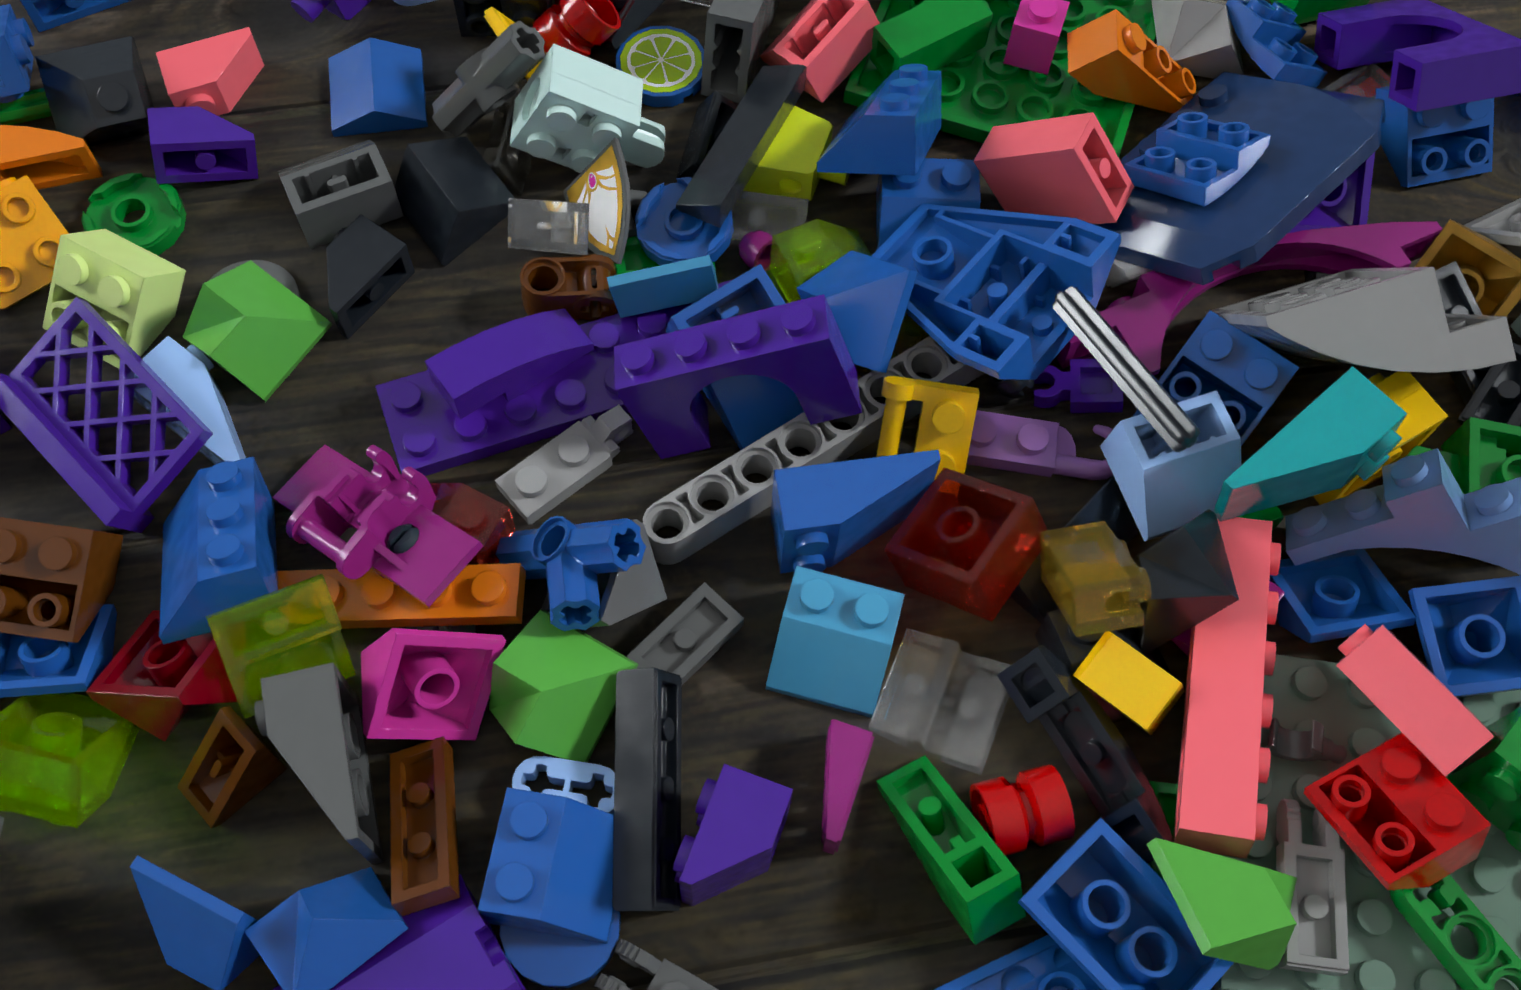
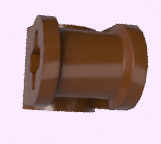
(569, 285)

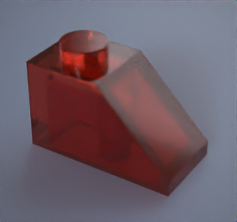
(476, 515)

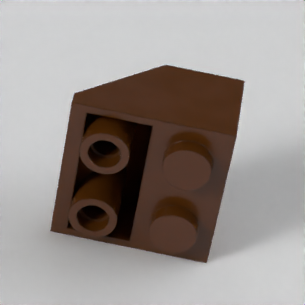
(54, 578)

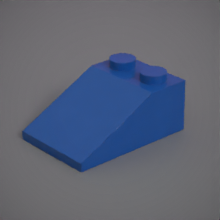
(841, 506)

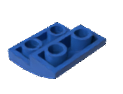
(1274, 40)
(1197, 158)

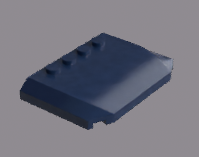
(1312, 149)

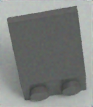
(320, 734)

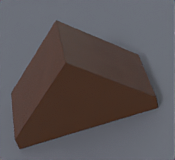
(228, 768)

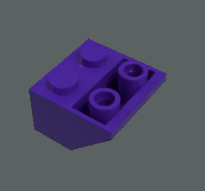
(736, 835)

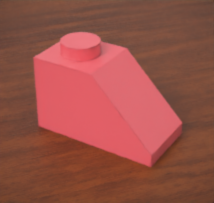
(211, 71)

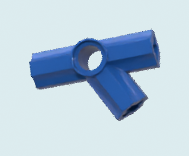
(571, 559)

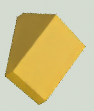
(1129, 682)

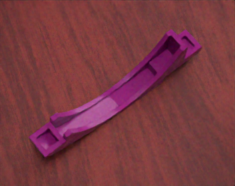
(1161, 297)

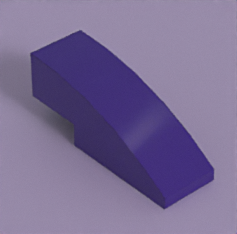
(507, 359)

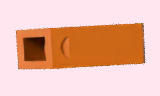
(1125, 65)

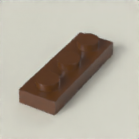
(423, 827)

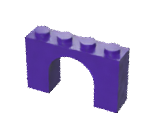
(1434, 51)
(786, 342)

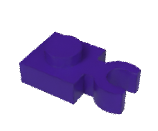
(1085, 386)

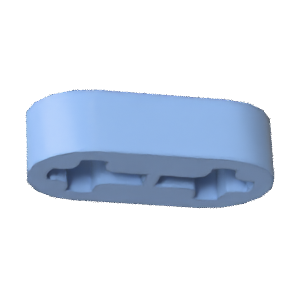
(568, 774)

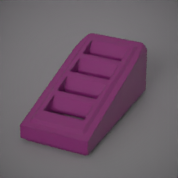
(844, 766)

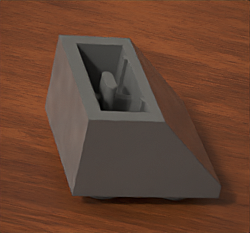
(337, 189)

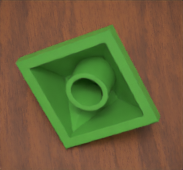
(254, 327)
(556, 689)
(1229, 904)

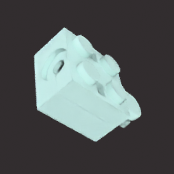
(578, 108)

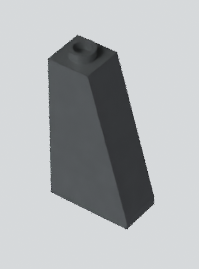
(734, 44)

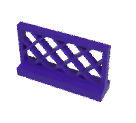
(78, 454)

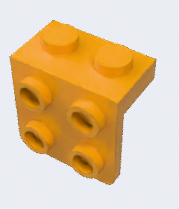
(27, 241)

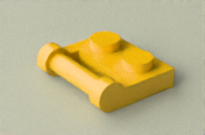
(943, 423)

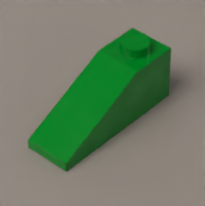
(954, 850)

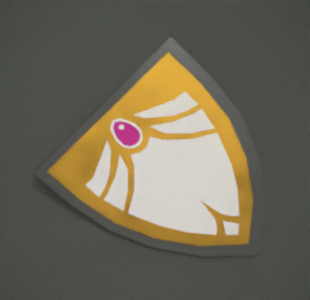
(610, 201)

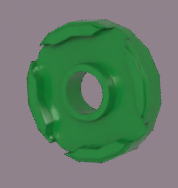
(121, 195)

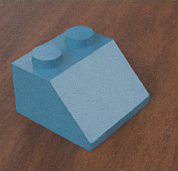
(834, 641)

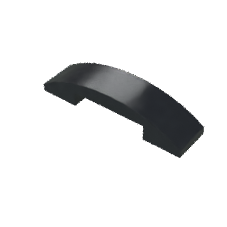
(1090, 745)

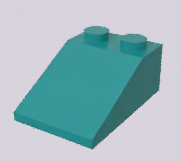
(1319, 451)

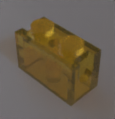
(1093, 578)

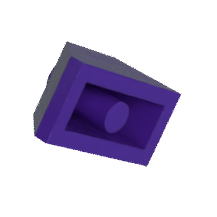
(199, 146)

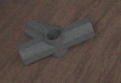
(488, 79)

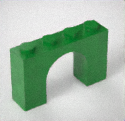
(931, 34)

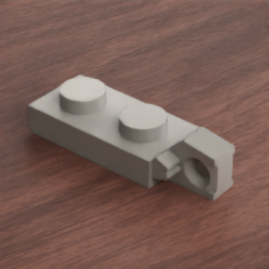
(565, 464)

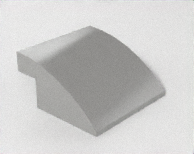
(1373, 321)

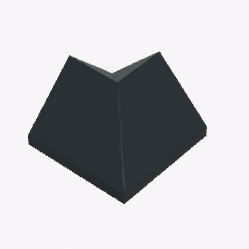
(1187, 580)

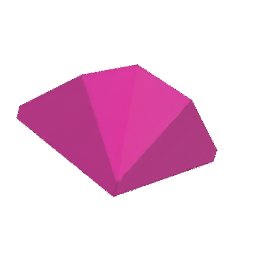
(427, 683)

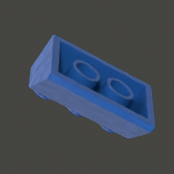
(891, 127)
(216, 548)
(1118, 918)

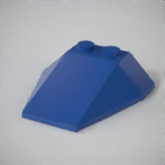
(993, 281)

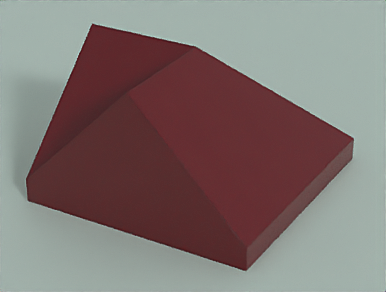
(160, 682)

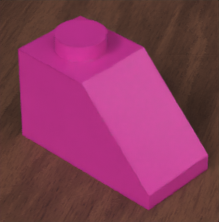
(1036, 34)

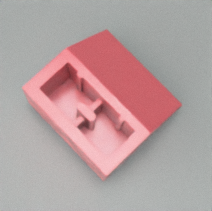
(828, 40)

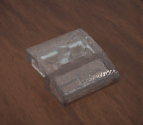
(941, 701)

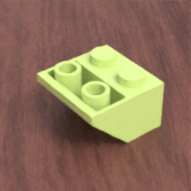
(121, 282)

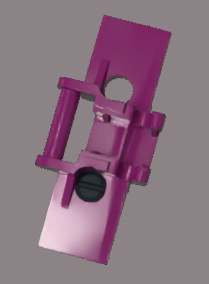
(392, 520)

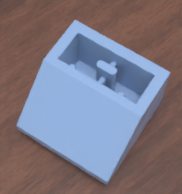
(1170, 486)

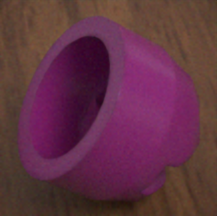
(756, 249)

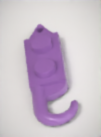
(1031, 447)

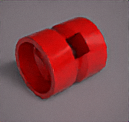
(578, 24)
(1027, 810)

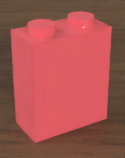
(1056, 169)
(1412, 698)

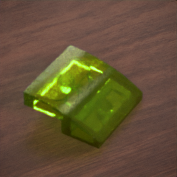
(278, 636)

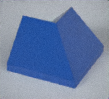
(867, 304)
(1472, 634)
(194, 928)
(326, 931)

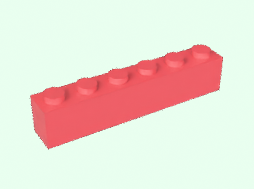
(1227, 703)

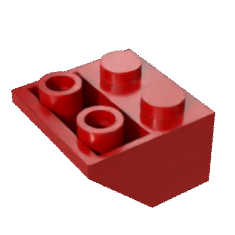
(1400, 815)

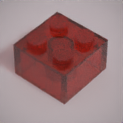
(967, 543)

